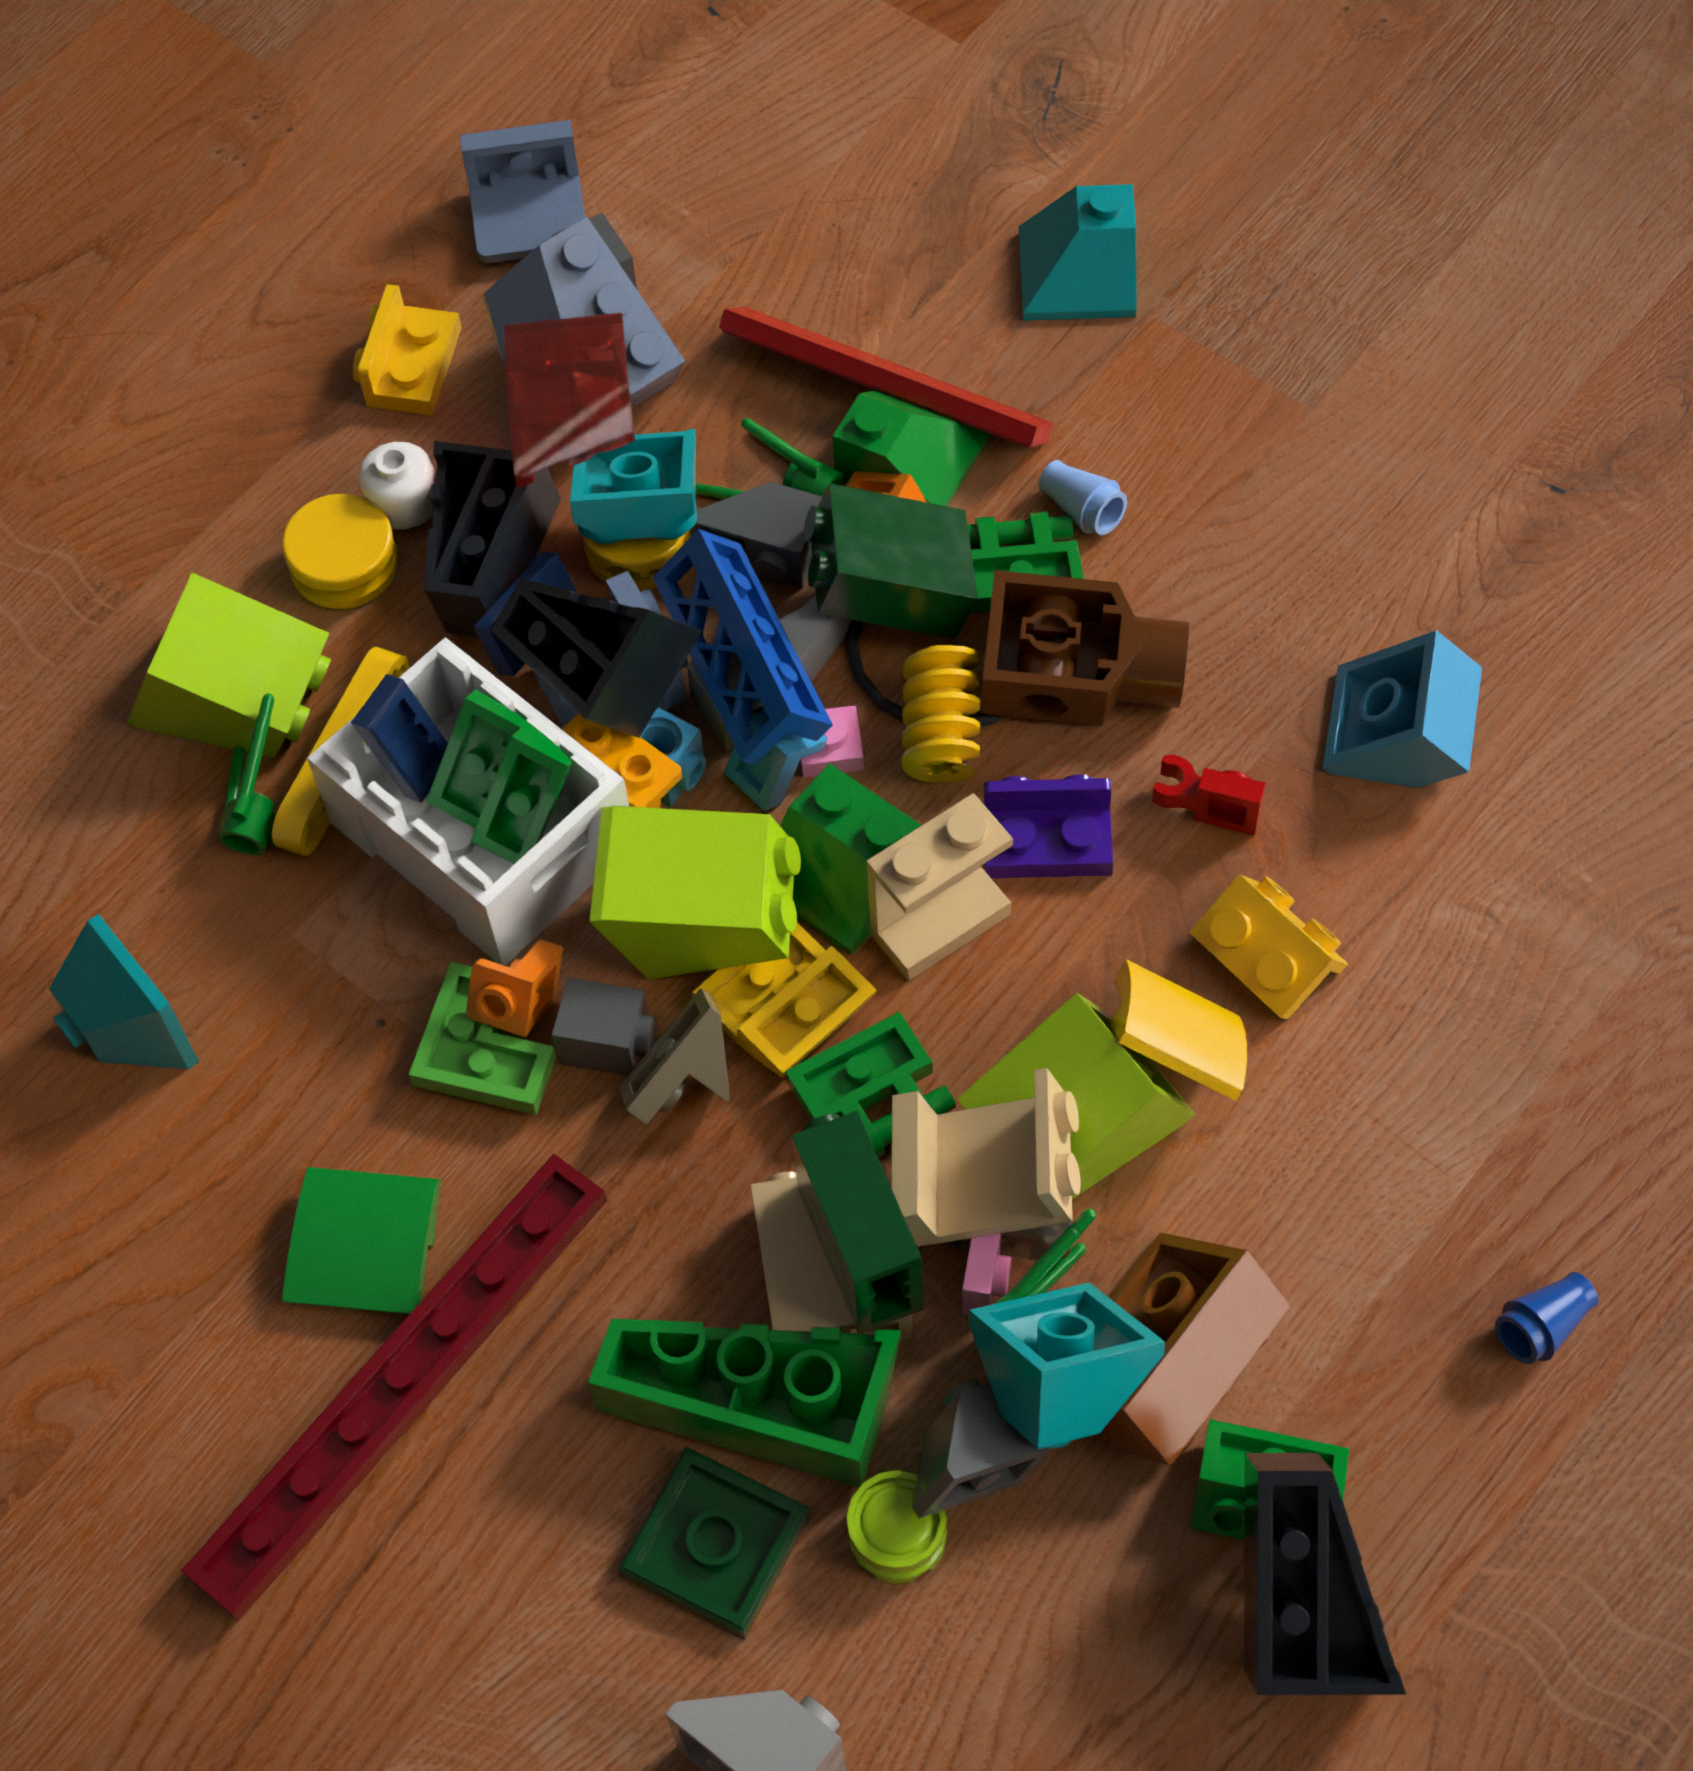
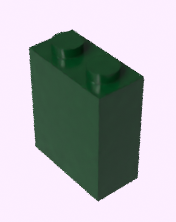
(891, 561)
(858, 1221)

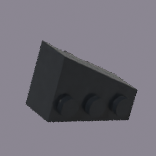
(481, 531)
(595, 652)
(1305, 1588)

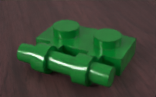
(1039, 557)
(865, 1071)

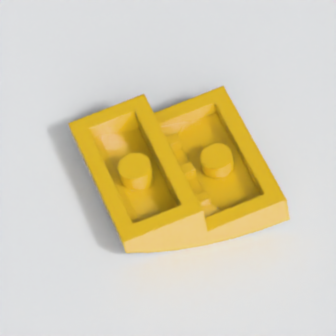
(788, 1004)
(1180, 1030)

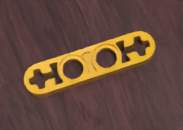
(302, 815)

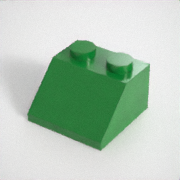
(836, 832)

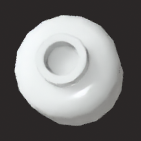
(399, 482)

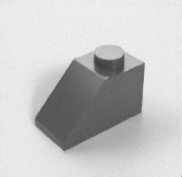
(970, 1452)

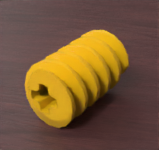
(938, 713)

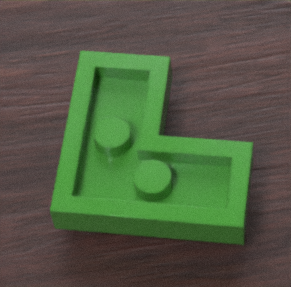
(474, 1059)

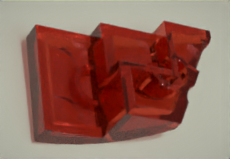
(566, 391)

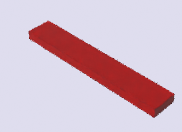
(886, 377)

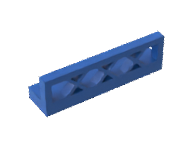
(744, 629)

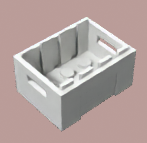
(490, 898)

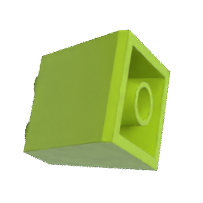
(220, 663)
(694, 888)
(1117, 1091)

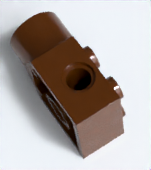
(1076, 651)

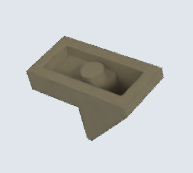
(688, 1046)

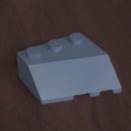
(580, 278)

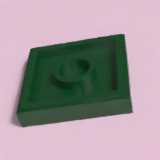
(714, 1542)

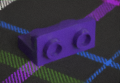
(1054, 826)

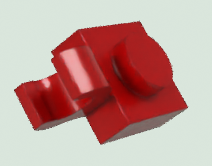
(1217, 797)

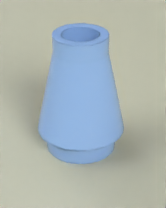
(1089, 498)

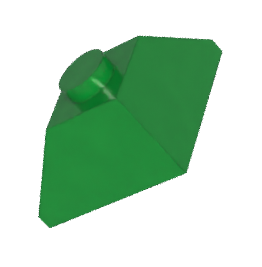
(902, 438)

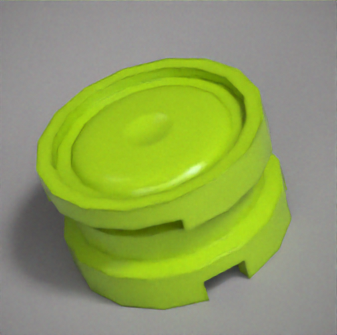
(887, 1532)

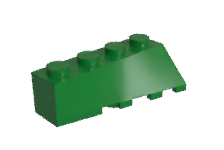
(753, 1389)

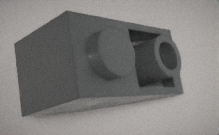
(768, 527)

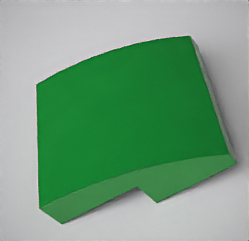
(499, 777)
(361, 1240)

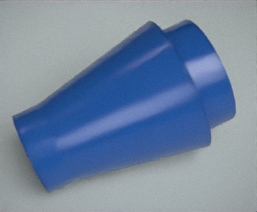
(1543, 1319)

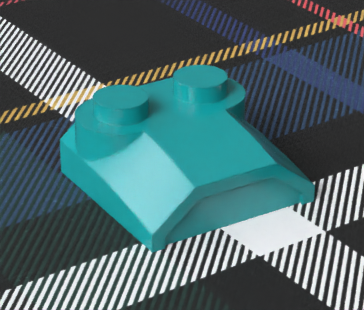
(637, 489)

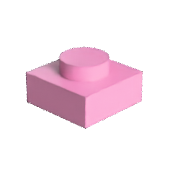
(842, 746)
(985, 1273)

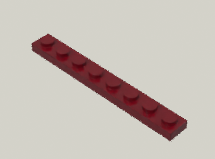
(393, 1388)

